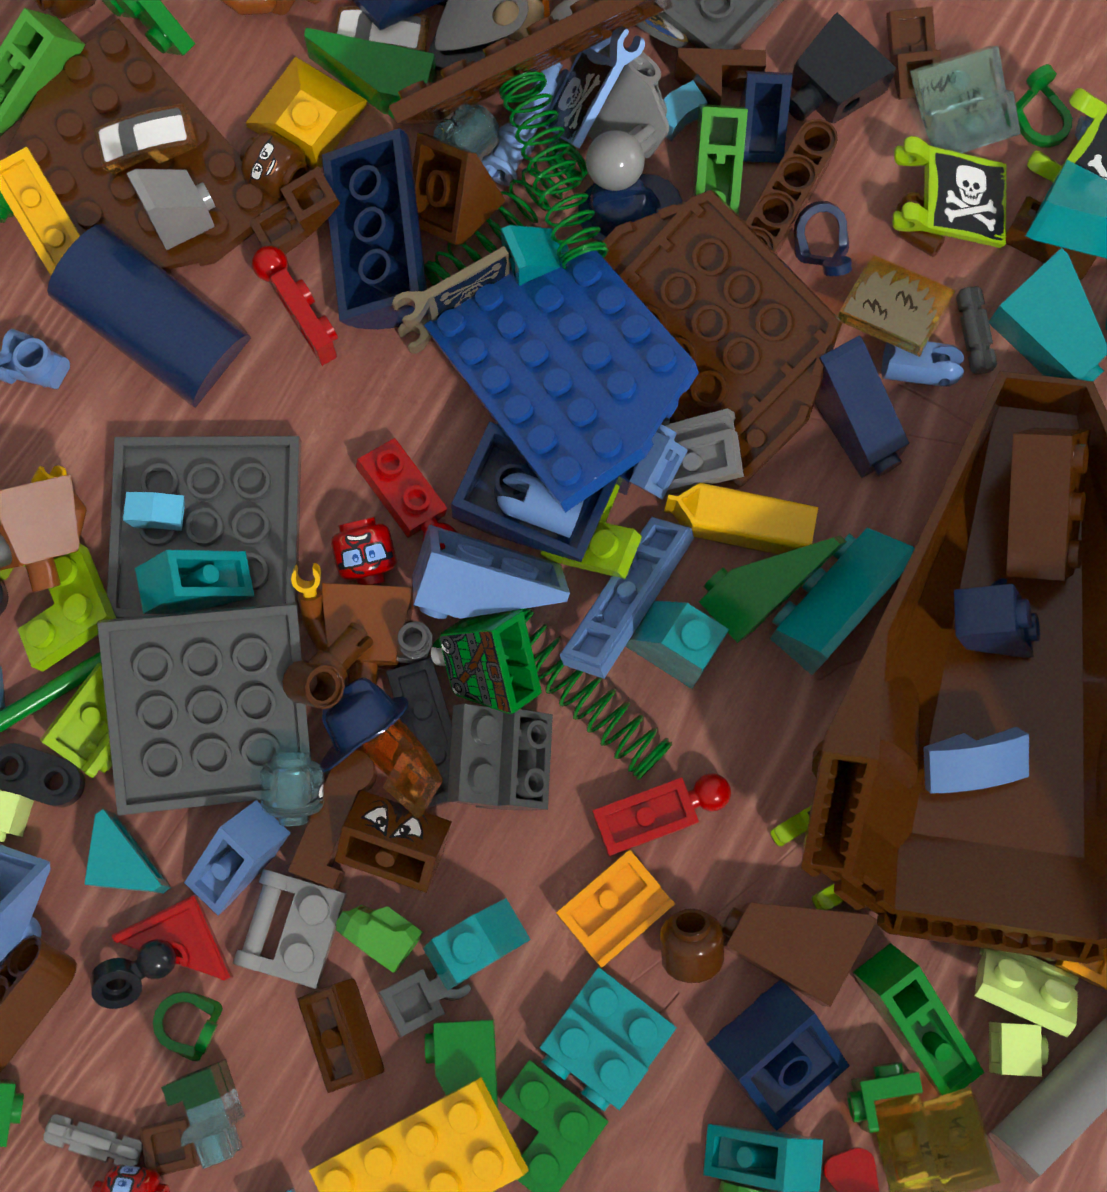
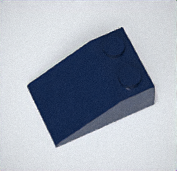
(483, 482)

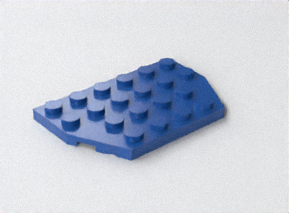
(568, 371)

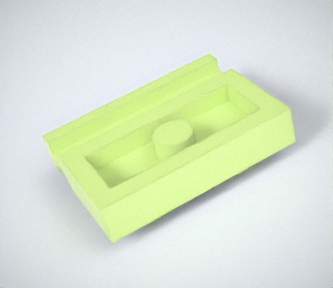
(1028, 989)

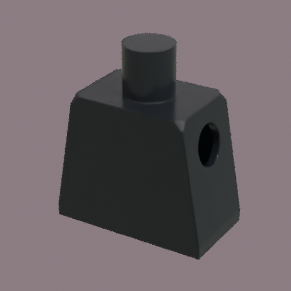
(838, 73)

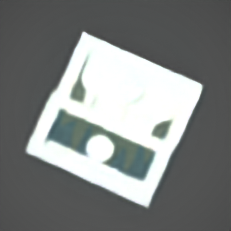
(966, 101)

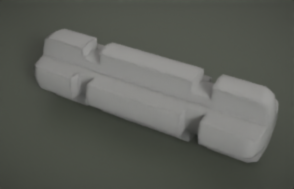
(92, 1141)

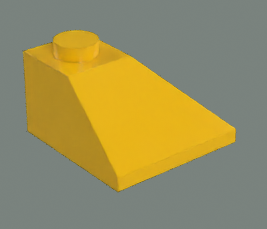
(308, 110)

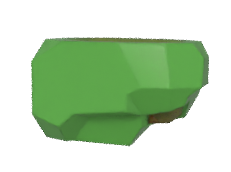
(380, 934)

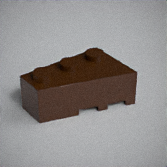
(1047, 502)

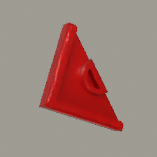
(188, 933)

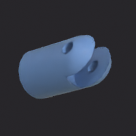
(936, 366)
(538, 506)

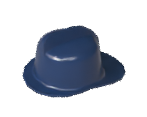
(631, 204)
(358, 718)

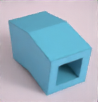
(682, 107)
(154, 510)

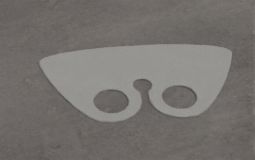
(472, 23)

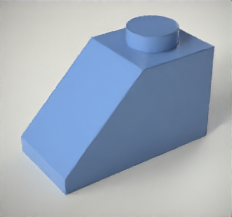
(236, 856)

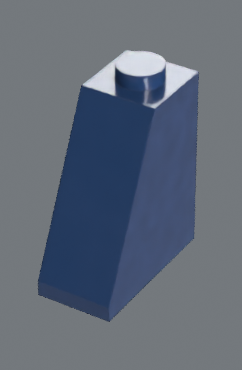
(860, 409)

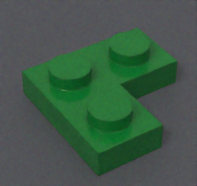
(163, 29)
(563, 1125)

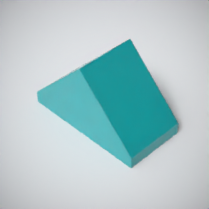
(118, 859)

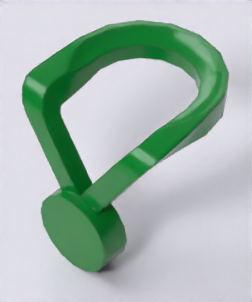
(1039, 81)
(204, 1003)

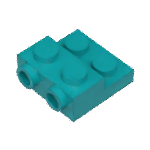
(606, 1040)

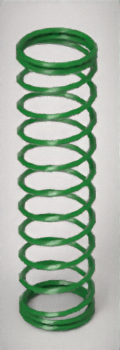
(527, 97)
(431, 266)
(646, 764)

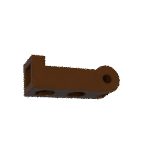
(321, 837)

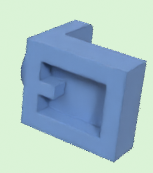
(660, 465)

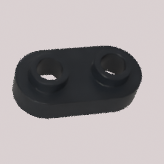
(34, 775)

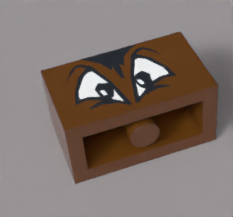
(392, 842)

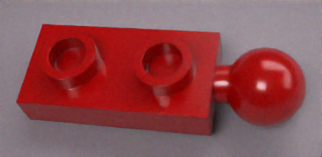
(271, 266)
(402, 489)
(658, 812)

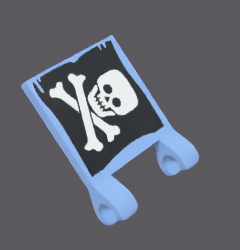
(590, 84)

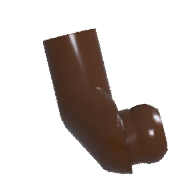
(925, 241)

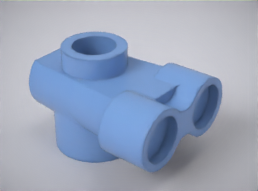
(31, 361)

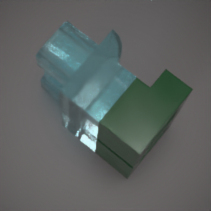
(211, 1109)

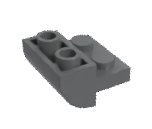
(500, 758)

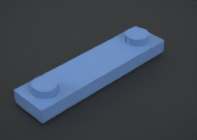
(627, 600)

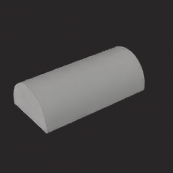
(1057, 1108)

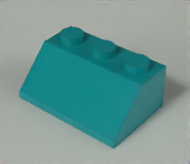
(839, 597)

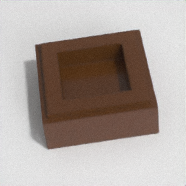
(164, 1149)

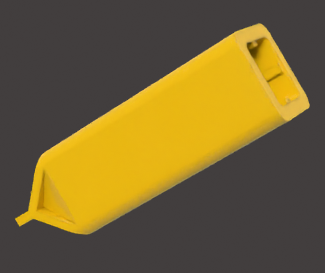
(744, 518)

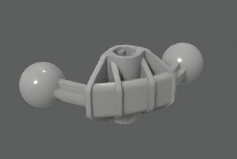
(629, 122)

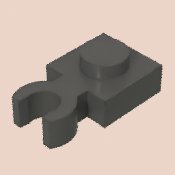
(416, 1001)

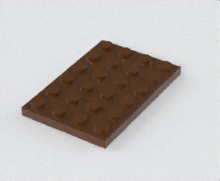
(547, 45)

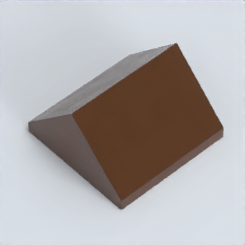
(452, 189)

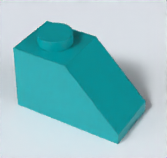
(530, 251)
(193, 580)
(475, 943)
(764, 1158)

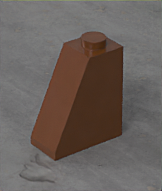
(799, 945)

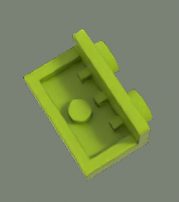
(82, 728)

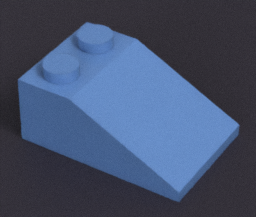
(481, 577)

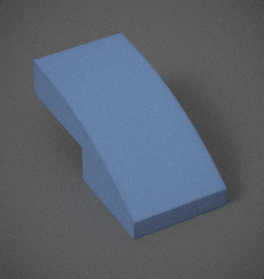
(972, 764)

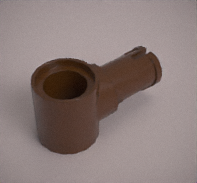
(329, 668)

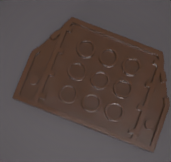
(114, 80)
(735, 314)

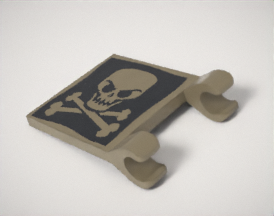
(448, 295)

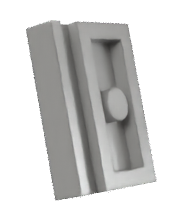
(711, 453)

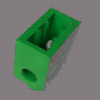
(490, 660)

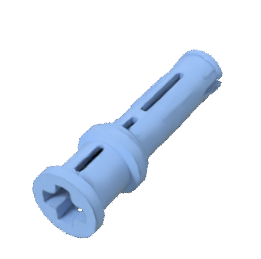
(507, 154)

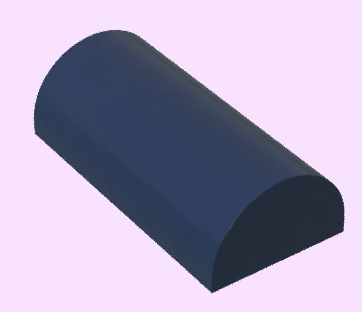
(374, 230)
(145, 313)

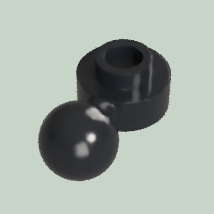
(118, 980)

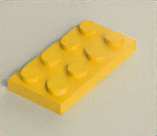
(440, 1148)

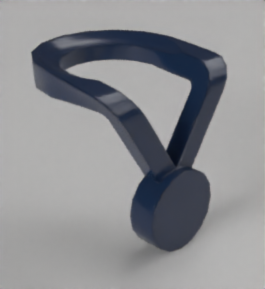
(832, 266)

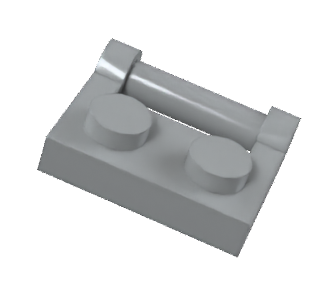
(305, 935)

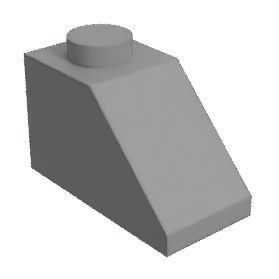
(173, 203)

